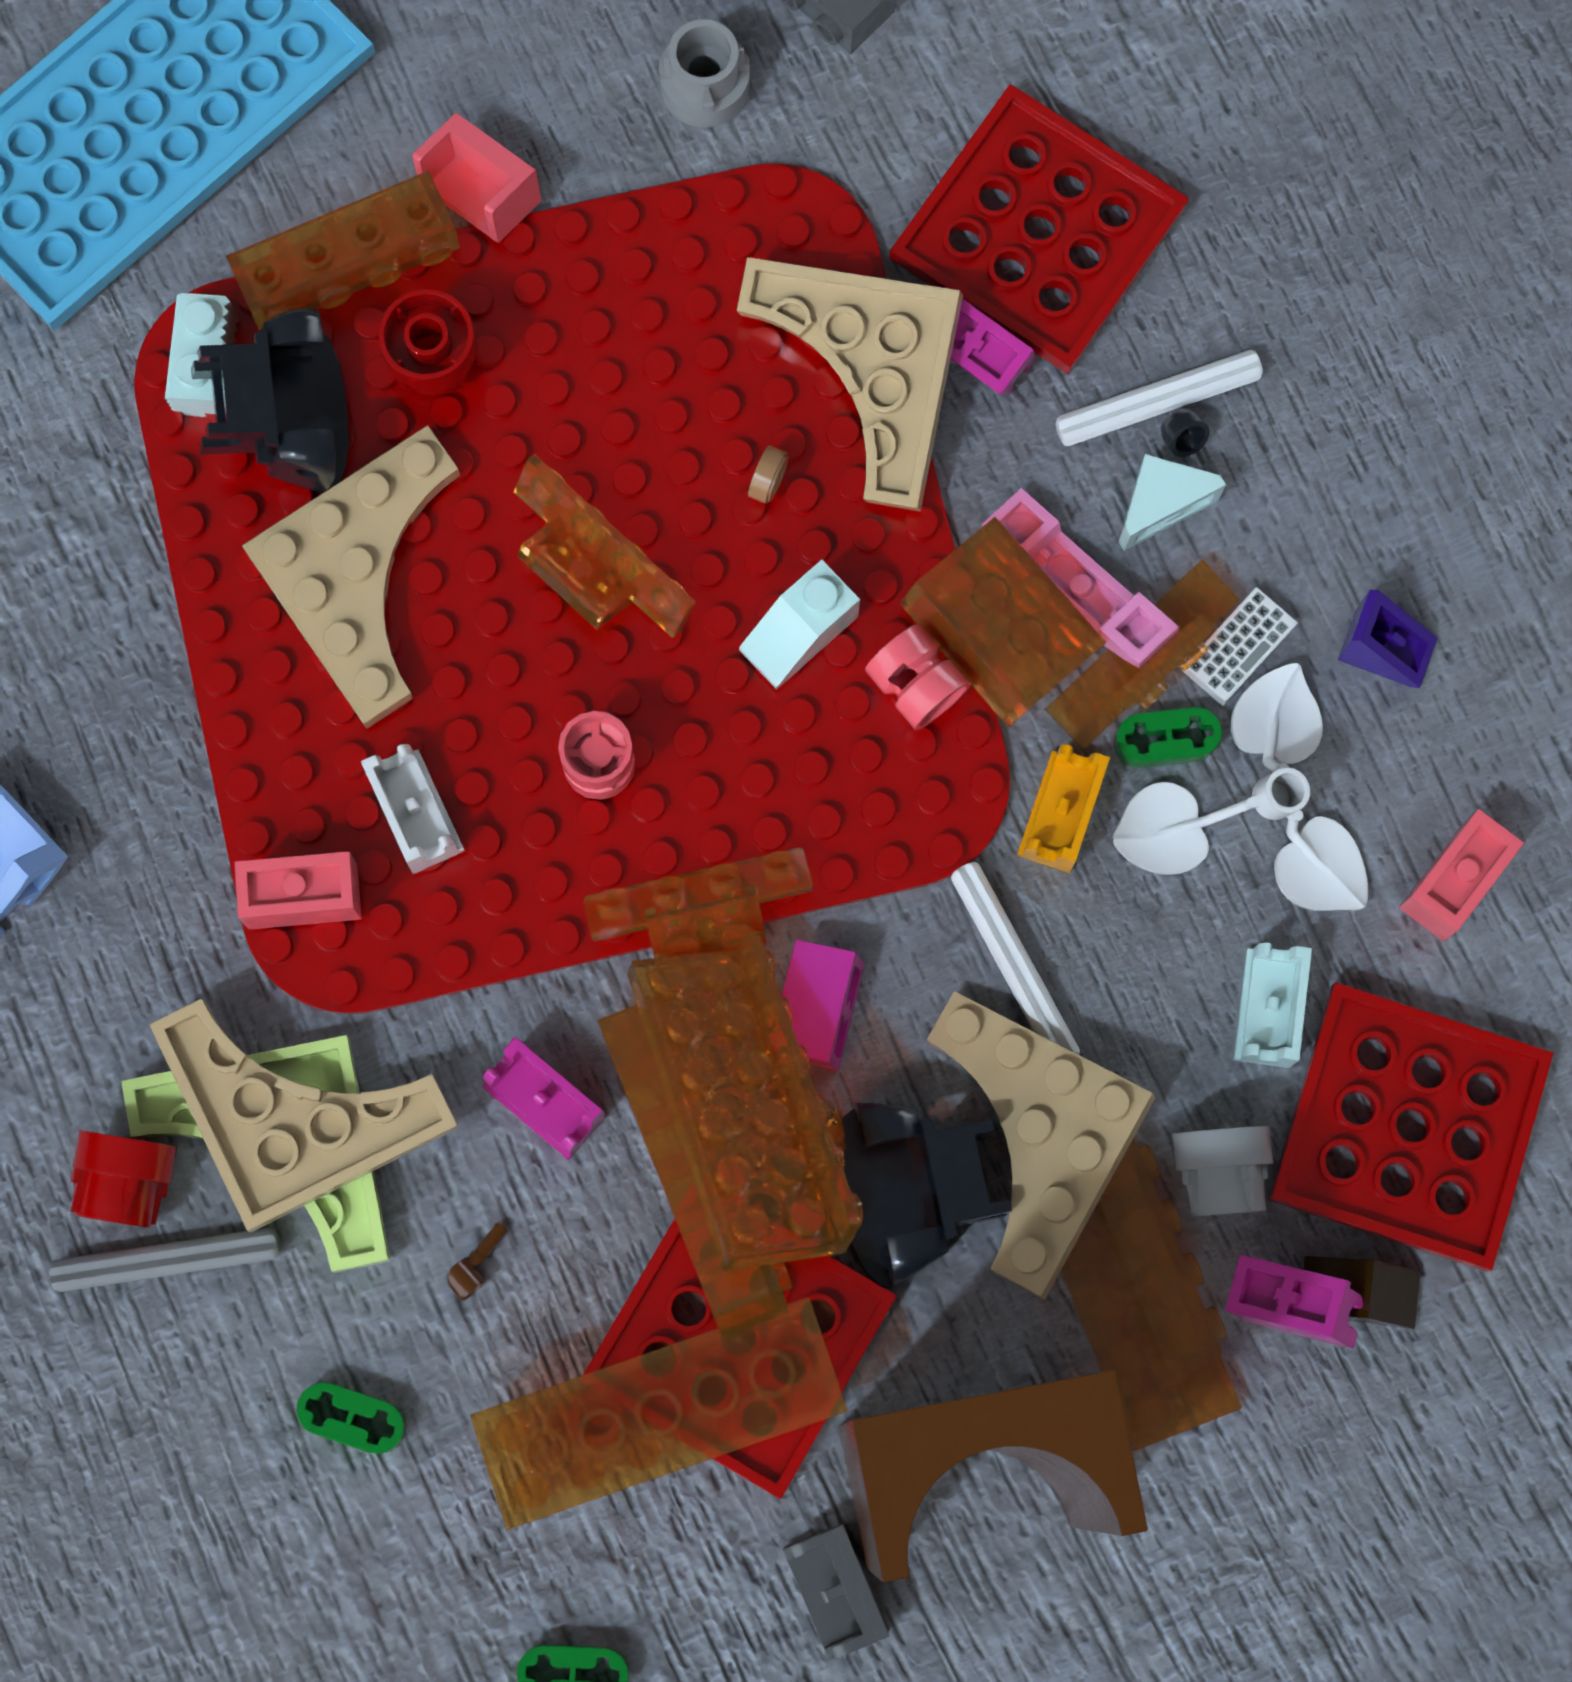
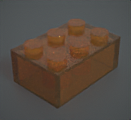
(1002, 621)

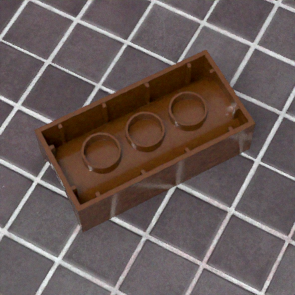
(1061, 1428)

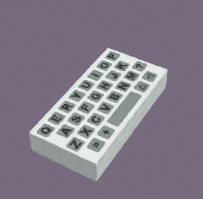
(1241, 646)

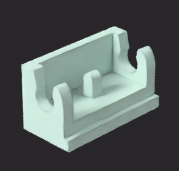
(1272, 1005)

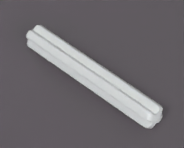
(1159, 397)
(1011, 955)

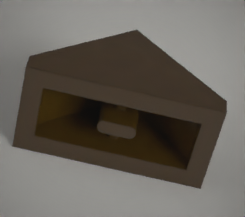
(1386, 1289)

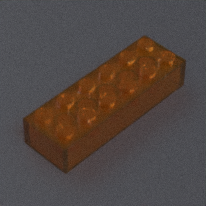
(656, 1415)

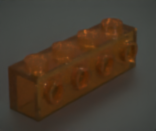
(346, 250)

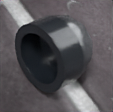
(1190, 442)

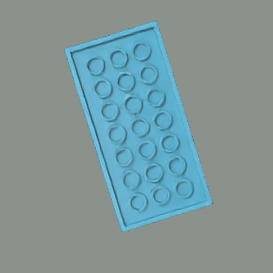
(147, 123)

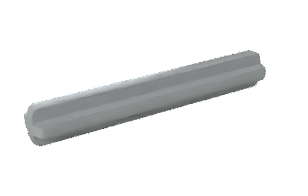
(164, 1259)

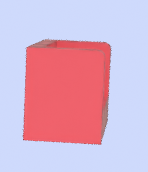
(478, 177)
(1461, 875)
(298, 890)

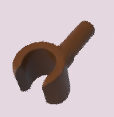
(463, 1276)

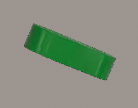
(1167, 724)
(347, 1432)
(572, 1657)

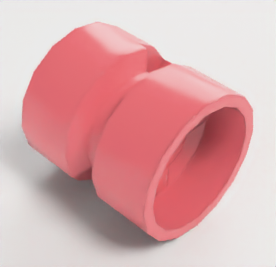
(921, 694)
(597, 755)

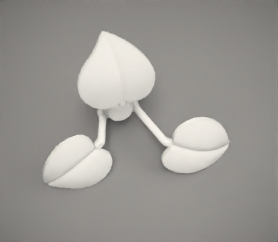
(1284, 724)

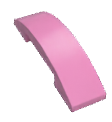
(1124, 620)

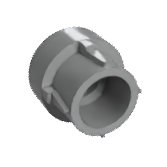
(711, 99)
(1224, 1168)

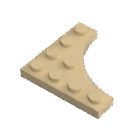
(887, 347)
(336, 562)
(1062, 1128)
(284, 1139)

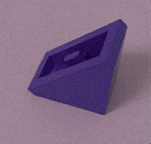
(1387, 641)

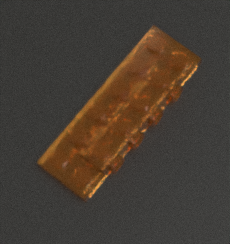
(1145, 1310)

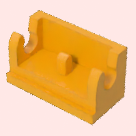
(1063, 808)

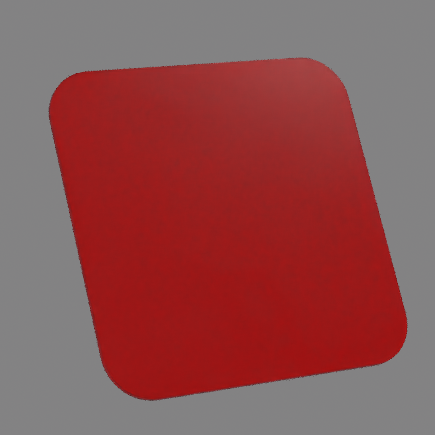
(641, 384)

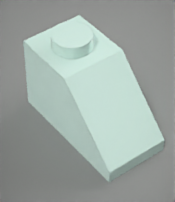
(800, 624)

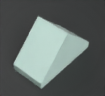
(1165, 496)

